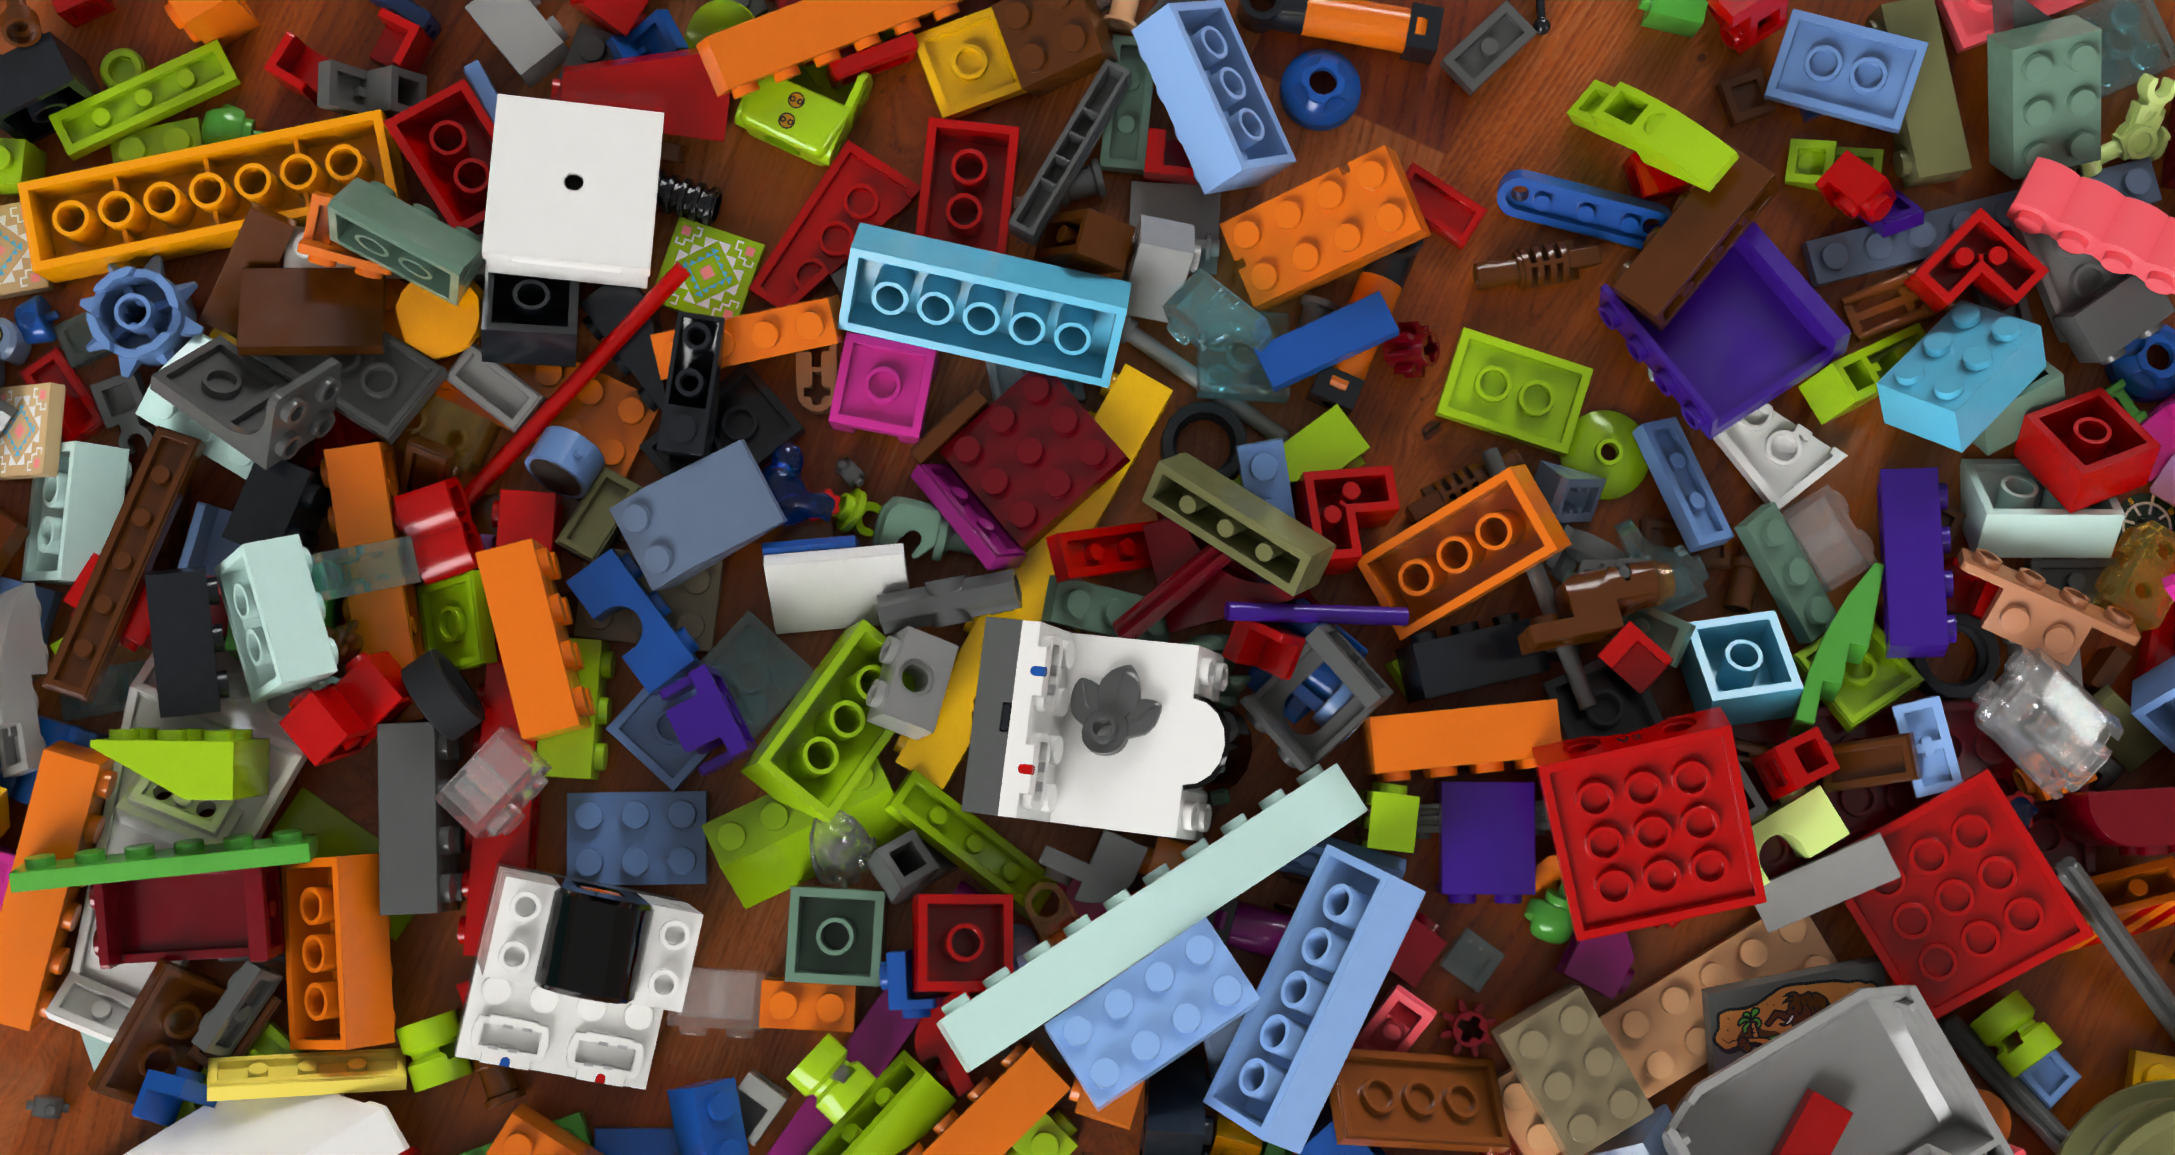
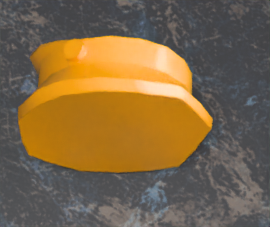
(436, 325)

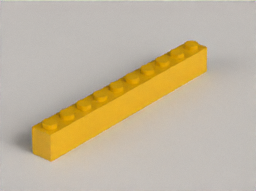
(1128, 417)

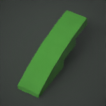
(1843, 642)

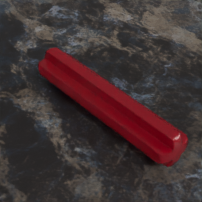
(1170, 592)

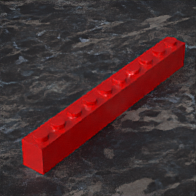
(517, 518)

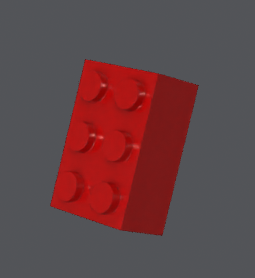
(968, 183)

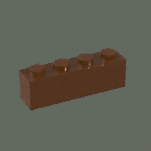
(1693, 241)

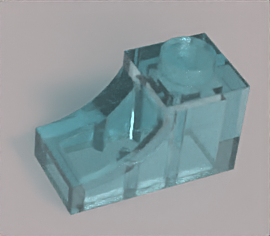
(1211, 314)
(364, 568)
(1687, 570)

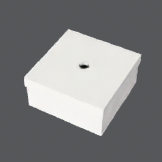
(572, 191)

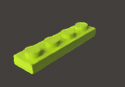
(144, 100)
(966, 841)

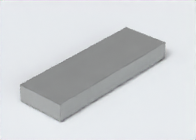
(1827, 881)

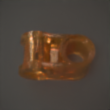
(1050, 925)

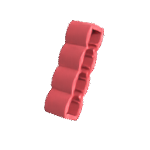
(2097, 222)

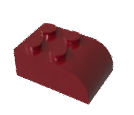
(2132, 819)

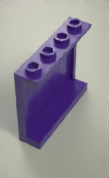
(1737, 338)

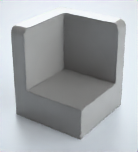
(760, 1103)

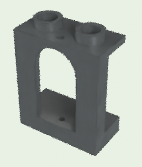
(1267, 705)

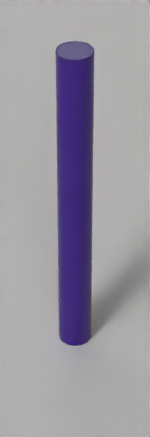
(1316, 613)

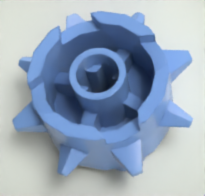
(117, 318)

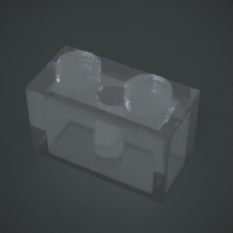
(1829, 537)
(721, 1000)

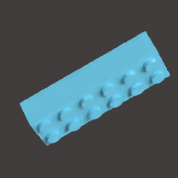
(983, 305)

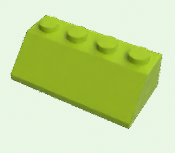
(823, 736)
(767, 843)

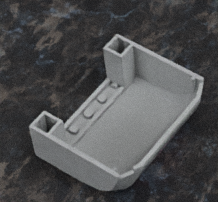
(1866, 1052)

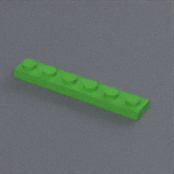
(145, 862)

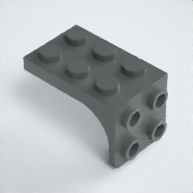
(250, 402)

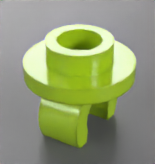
(852, 509)

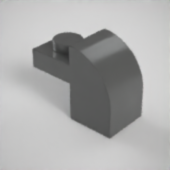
(356, 91)
(908, 867)
(1108, 872)

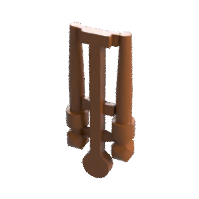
(1905, 298)

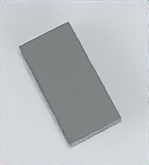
(494, 388)

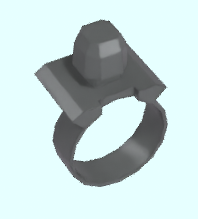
(1583, 547)

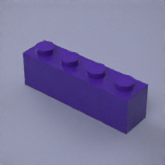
(1913, 563)

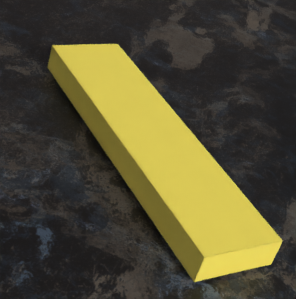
(306, 1074)

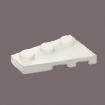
(1776, 455)

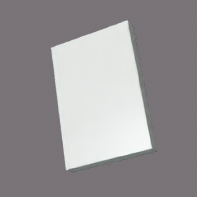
(832, 586)

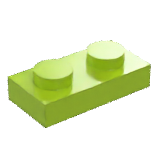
(158, 140)

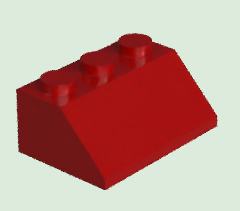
(450, 152)

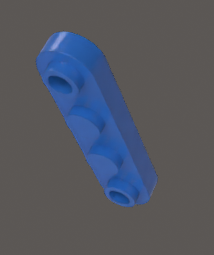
(1579, 207)

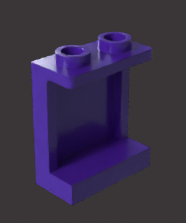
(1486, 840)

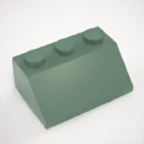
(405, 239)

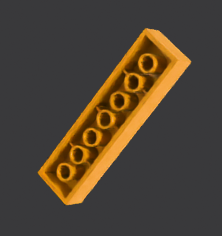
(197, 195)

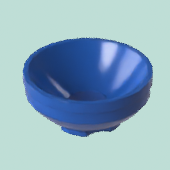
(1313, 109)
(2143, 381)

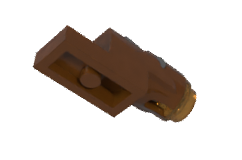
(1596, 600)

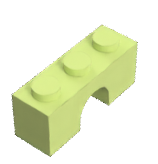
(1803, 820)

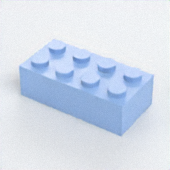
(1213, 95)
(1152, 1013)

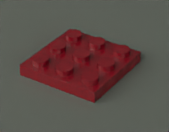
(1034, 457)

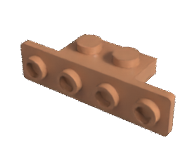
(2040, 614)

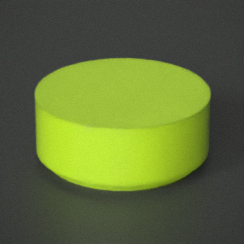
(121, 66)

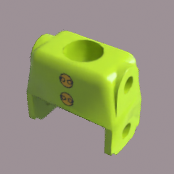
(804, 117)

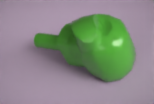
(227, 124)
(1550, 917)

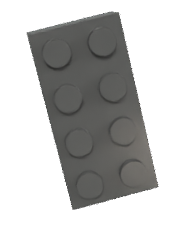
(416, 833)

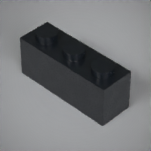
(185, 641)
(1467, 658)

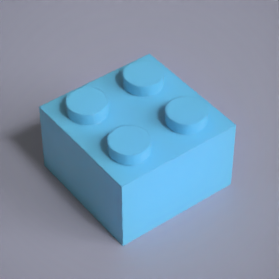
(1742, 668)

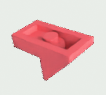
(1395, 1022)

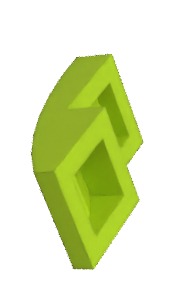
(1812, 158)

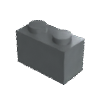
(2111, 318)

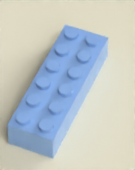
(1313, 999)

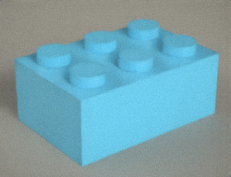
(1962, 375)

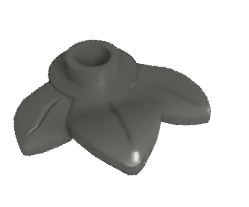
(1113, 703)

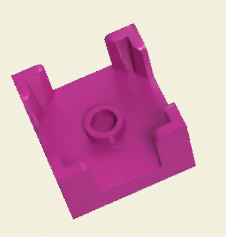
(883, 387)

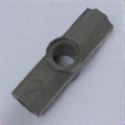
(949, 601)

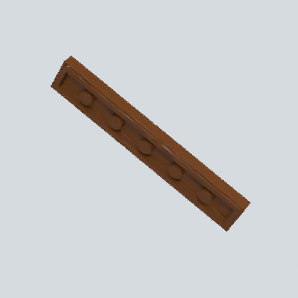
(123, 564)

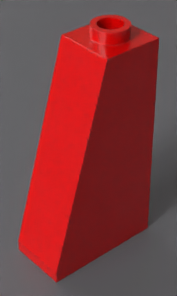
(653, 82)

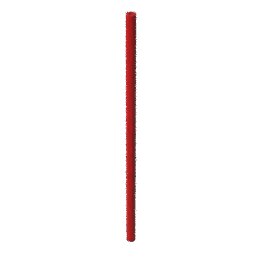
(573, 385)

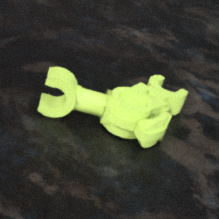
(2142, 131)

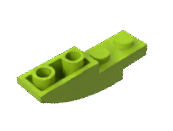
(1655, 132)

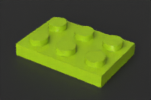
(1514, 392)

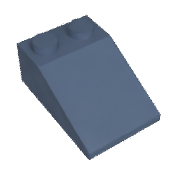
(698, 516)

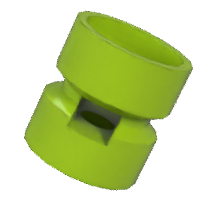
(2004, 1019)
(432, 1051)
(831, 1078)

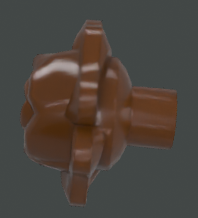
(347, 640)

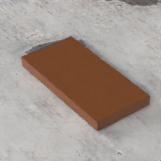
(1419, 1102)

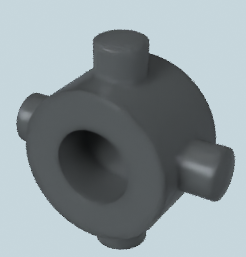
(850, 472)
(47, 1106)

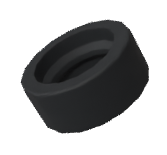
(1205, 411)
(1986, 666)
(443, 694)

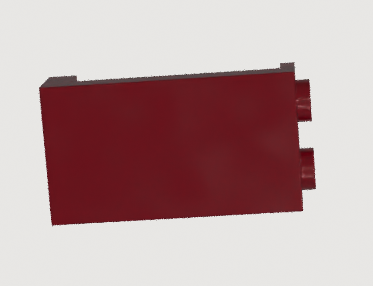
(189, 917)

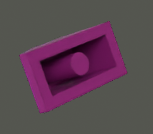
(1599, 963)

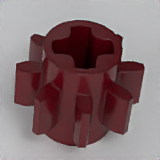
(1412, 350)
(1467, 1040)

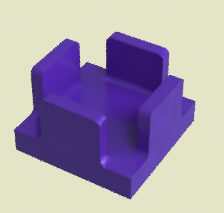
(708, 719)

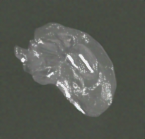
(840, 850)

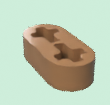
(806, 381)

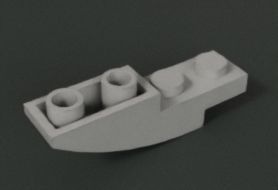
(21, 661)

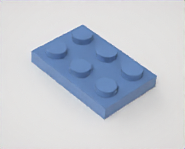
(1846, 71)
(638, 837)

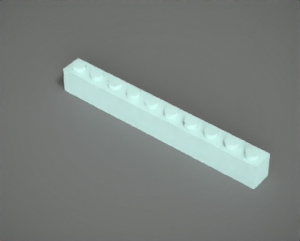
(1149, 918)

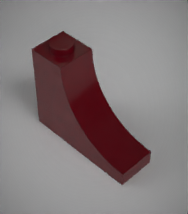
(1173, 546)

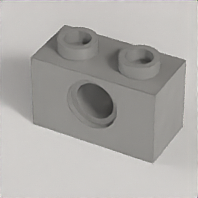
(929, 664)

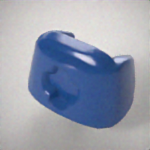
(36, 320)

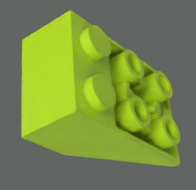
(193, 760)

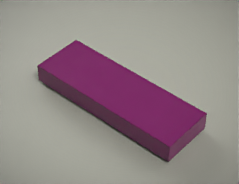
(968, 516)

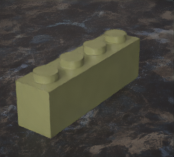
(1931, 137)
(1239, 523)

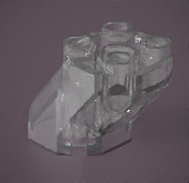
(2046, 721)

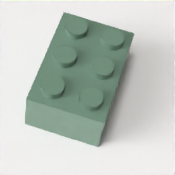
(2044, 94)

